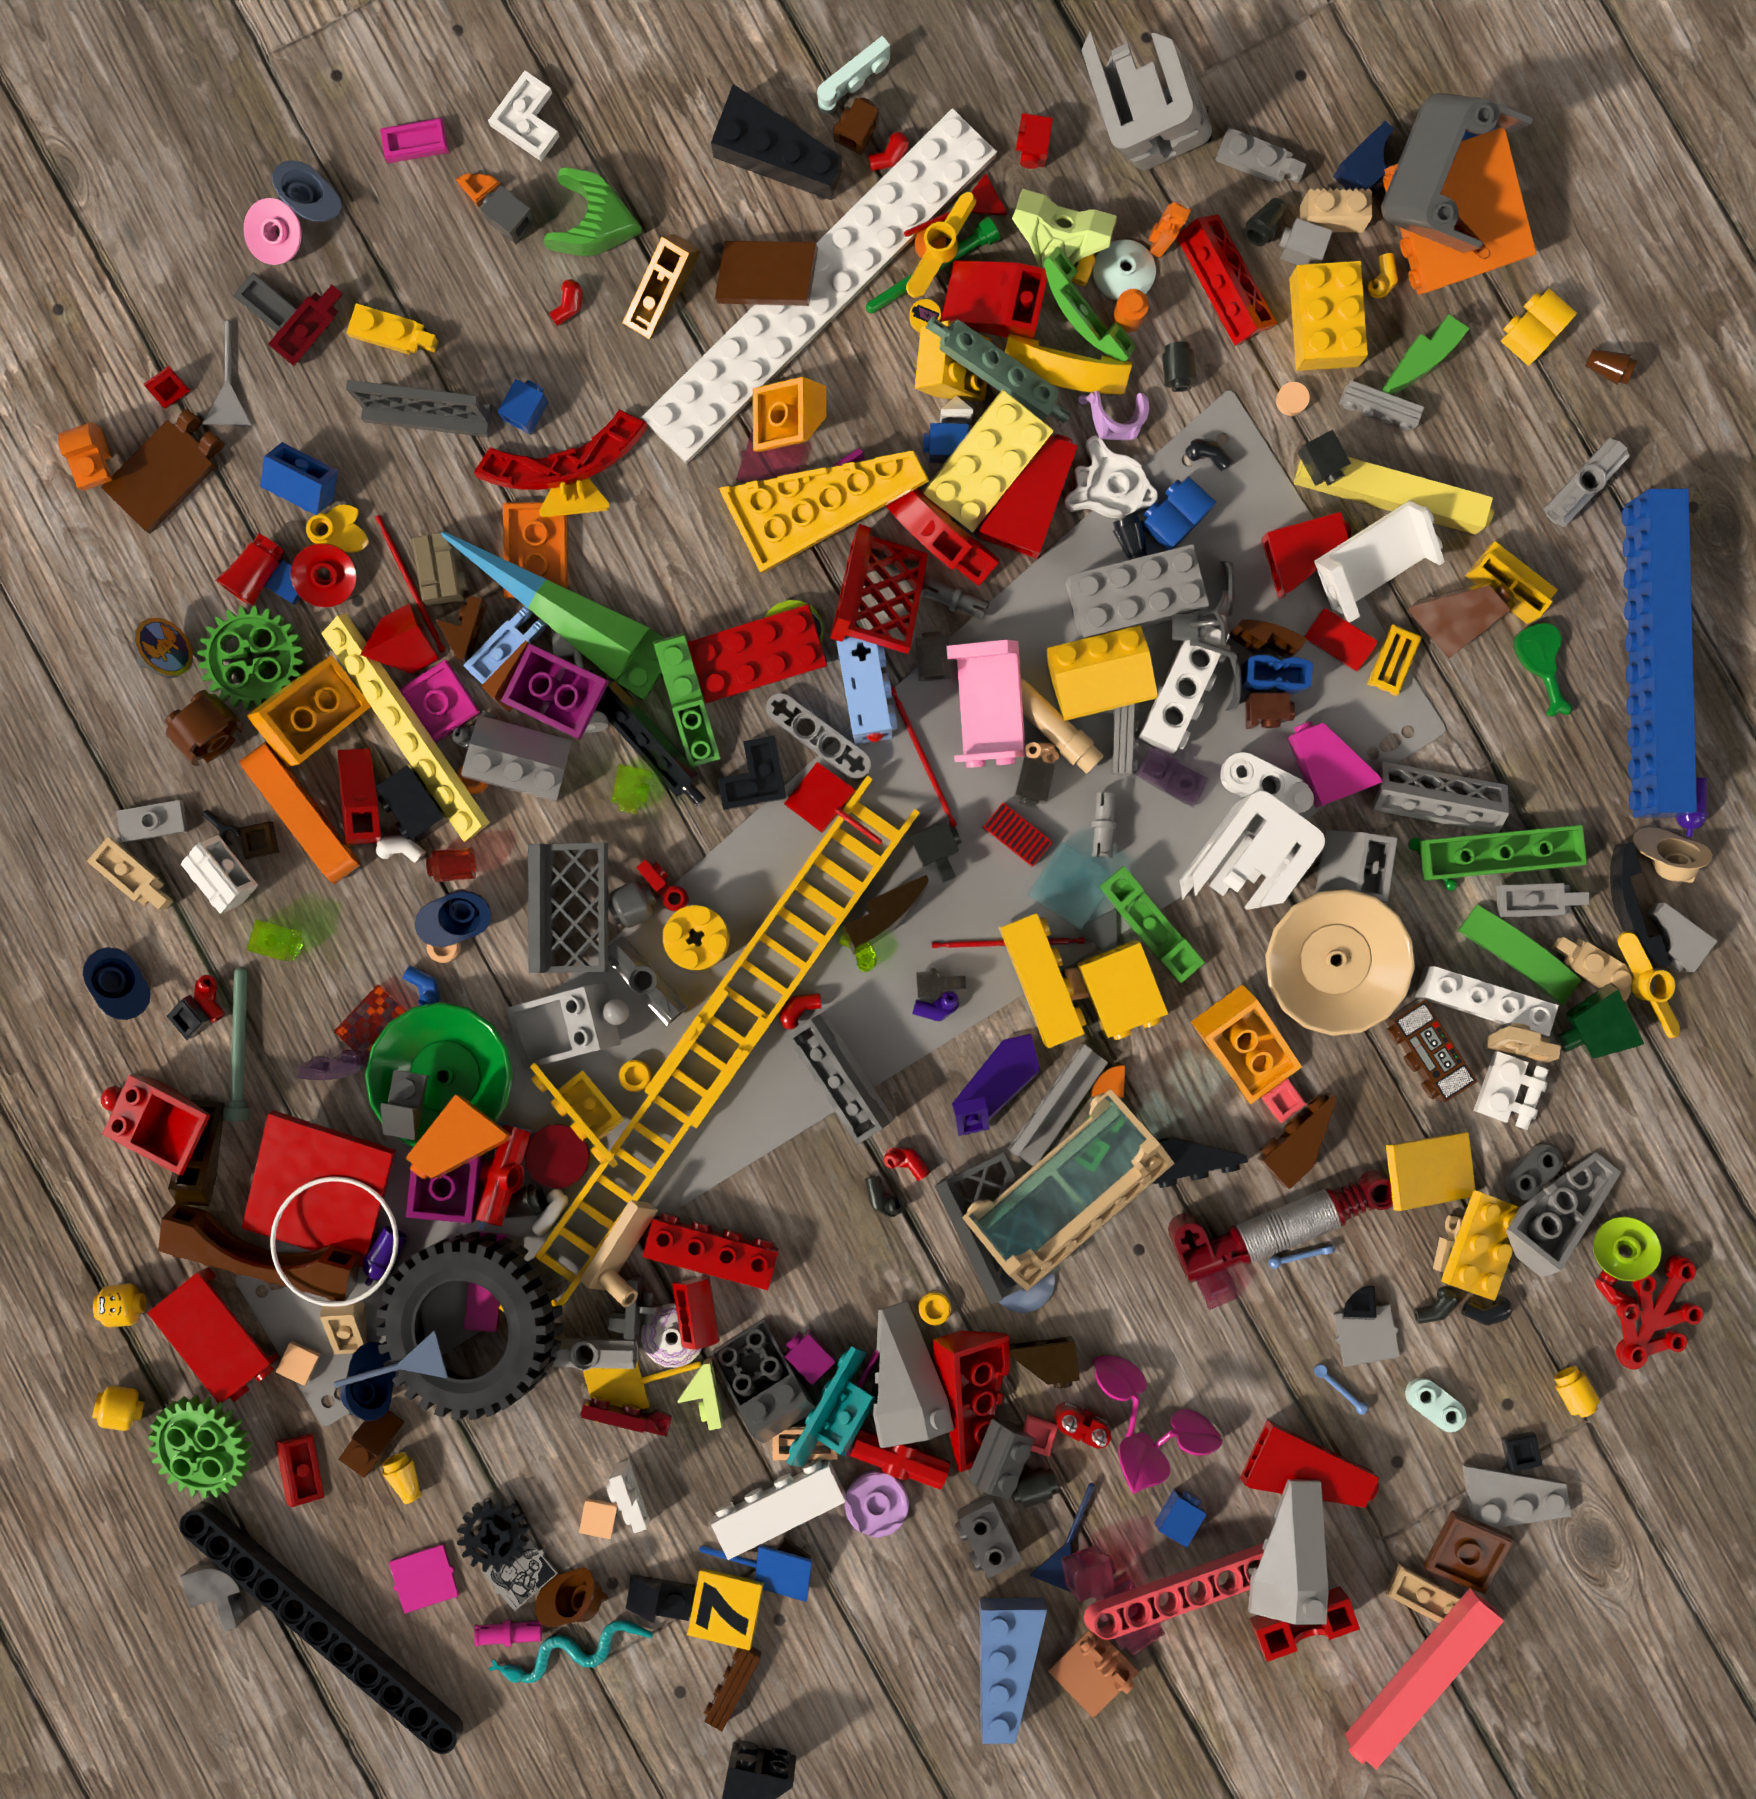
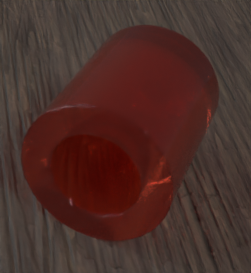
(452, 864)

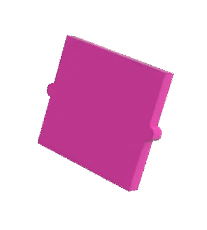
(424, 1578)

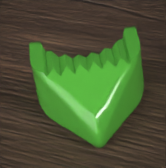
(605, 222)

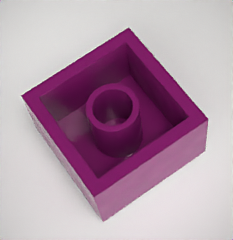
(447, 1198)

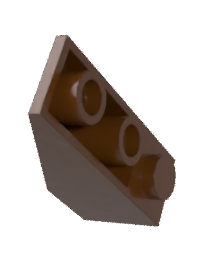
(1297, 1148)

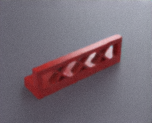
(1223, 280)

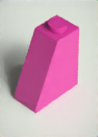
(1329, 764)

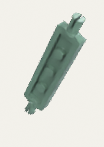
(998, 368)

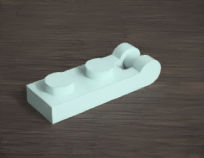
(853, 75)

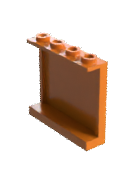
(1488, 201)

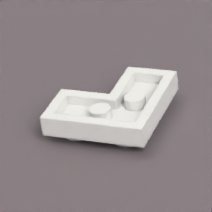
(518, 117)
(626, 1492)

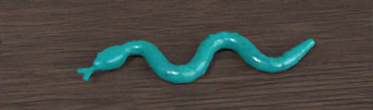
(516, 1674)

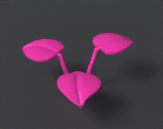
(1138, 1455)

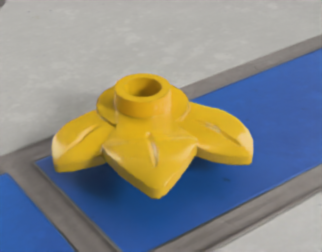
(341, 529)

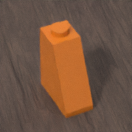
(455, 1139)

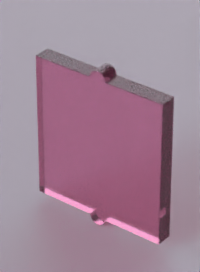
(769, 463)

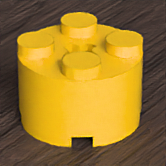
(678, 933)

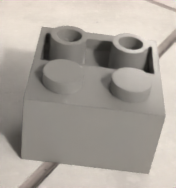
(1357, 863)

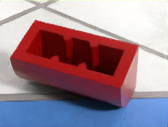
(696, 1313)

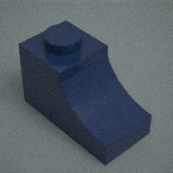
(1366, 163)

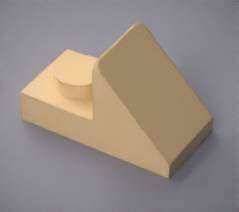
(345, 1326)

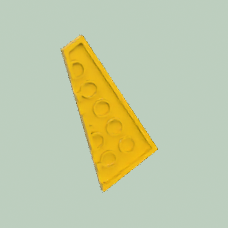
(806, 507)

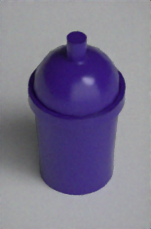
(1696, 820)
(380, 1255)

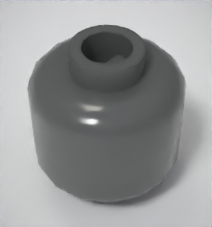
(631, 904)

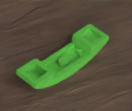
(1111, 340)
(1151, 925)
(1520, 953)

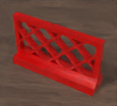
(856, 578)

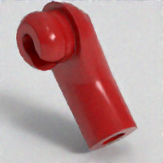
(892, 155)
(571, 302)
(205, 996)
(796, 1006)
(1613, 1296)

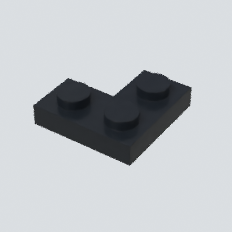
(761, 784)

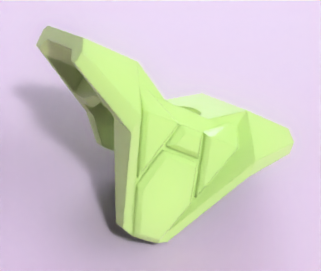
(1052, 226)

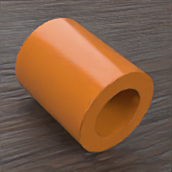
(1131, 310)

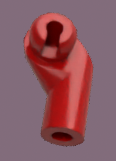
(906, 1158)

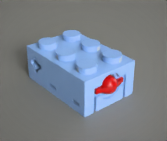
(866, 690)

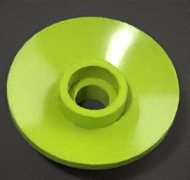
(1637, 1238)

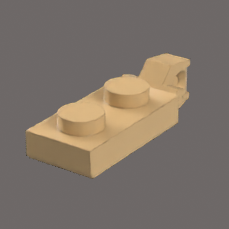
(129, 874)
(1595, 965)

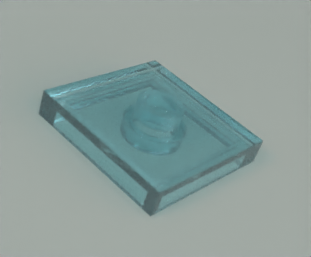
(1070, 885)

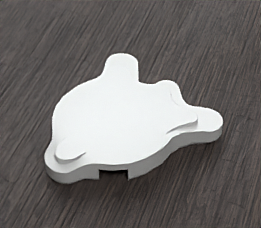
(1111, 485)

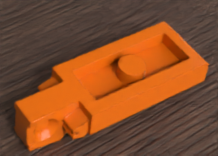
(1167, 229)

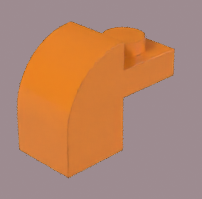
(86, 455)

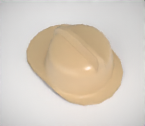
(1671, 854)

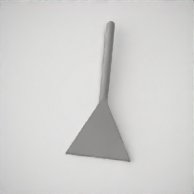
(226, 407)

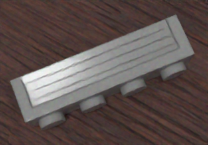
(1381, 405)
(1124, 741)

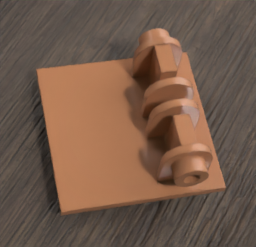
(1094, 1672)

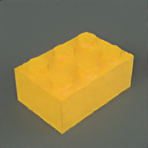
(1328, 316)

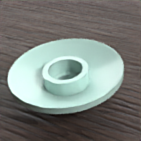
(1113, 280)

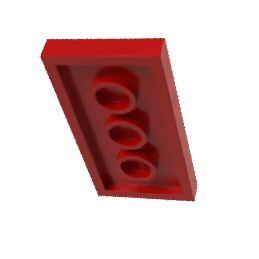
(757, 654)

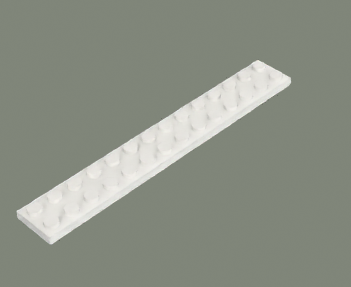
(845, 264)

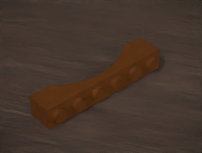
(198, 1237)

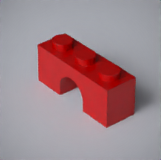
(1280, 1638)

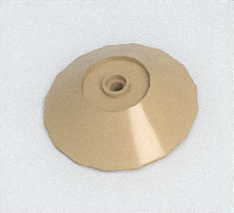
(1367, 980)

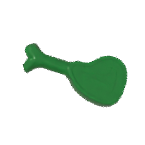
(1537, 651)

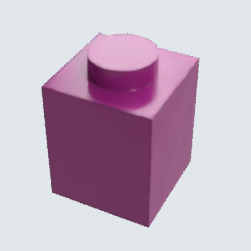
(809, 1355)

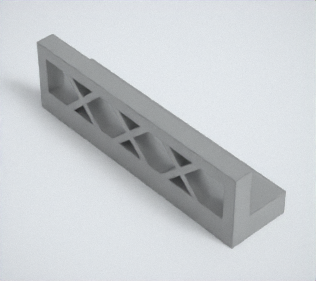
(1442, 803)
(1057, 1105)

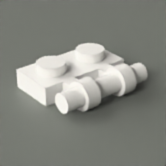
(1502, 1086)

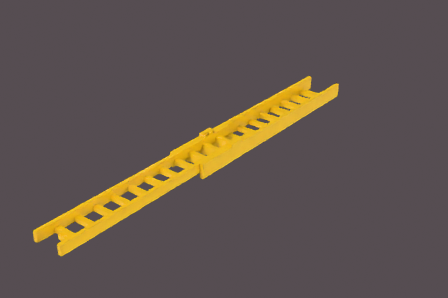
(707, 1016)

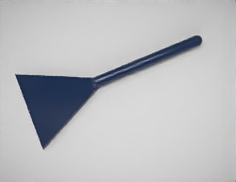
(1052, 1570)

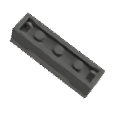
(840, 1078)

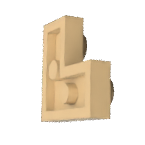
(1522, 1042)

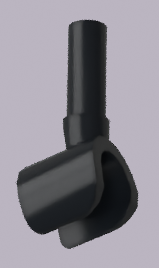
(220, 826)

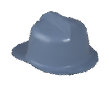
(306, 191)

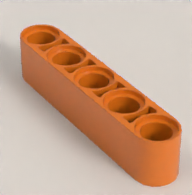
(300, 813)

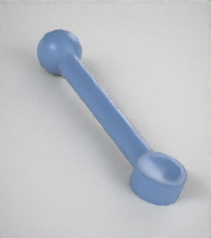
(1275, 1262)
(1321, 1371)

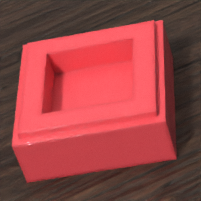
(1283, 1100)
(1043, 1432)

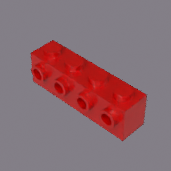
(711, 1252)

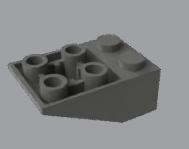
(762, 1382)

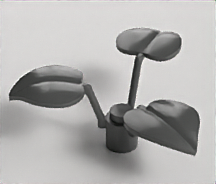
(1193, 626)

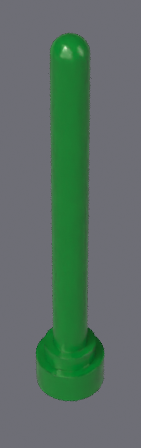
(983, 234)

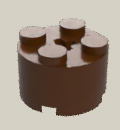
(203, 728)

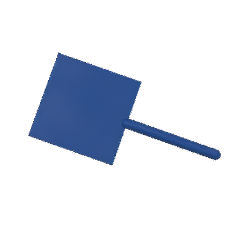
(779, 1570)

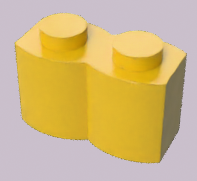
(1538, 327)

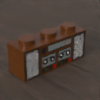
(1430, 1051)

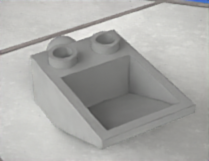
(567, 1024)

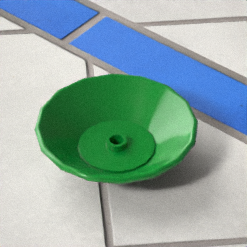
(436, 1040)

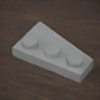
(1513, 1499)

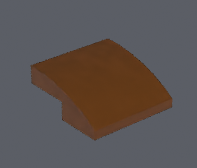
(1256, 633)

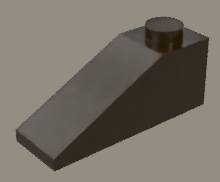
(199, 1178)

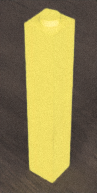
(1392, 488)

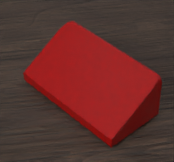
(1340, 639)
(299, 1470)

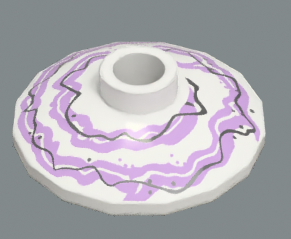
(658, 1346)

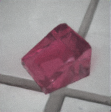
(1217, 1289)

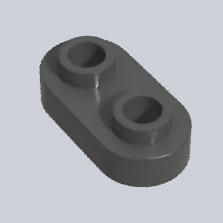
(1532, 1168)

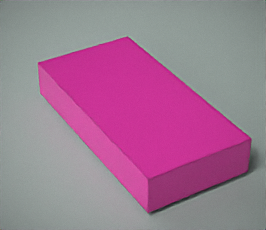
(414, 140)

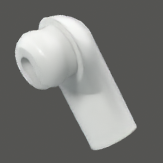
(399, 844)

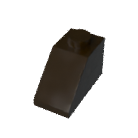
(1049, 1359)

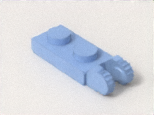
(502, 645)

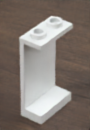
(1377, 556)

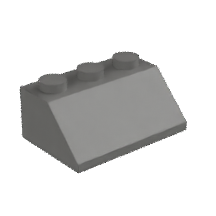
(516, 758)

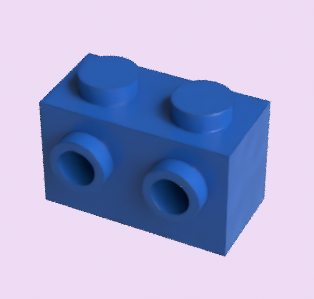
(299, 478)

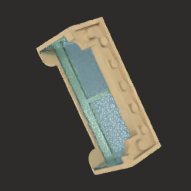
(1069, 1192)

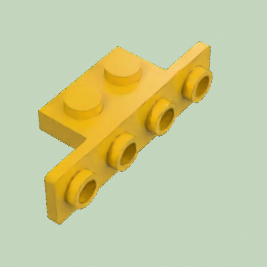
(586, 1106)

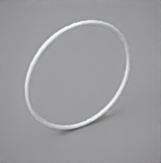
(273, 1241)

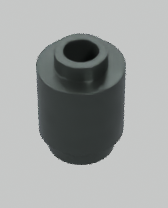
(1179, 366)
(1035, 1487)

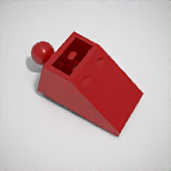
(154, 1121)

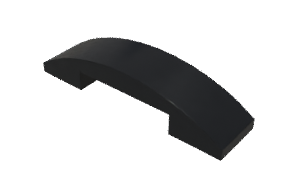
(1623, 865)

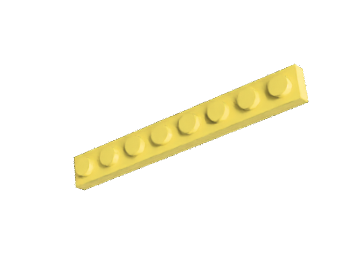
(405, 729)

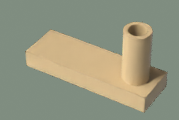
(615, 1250)

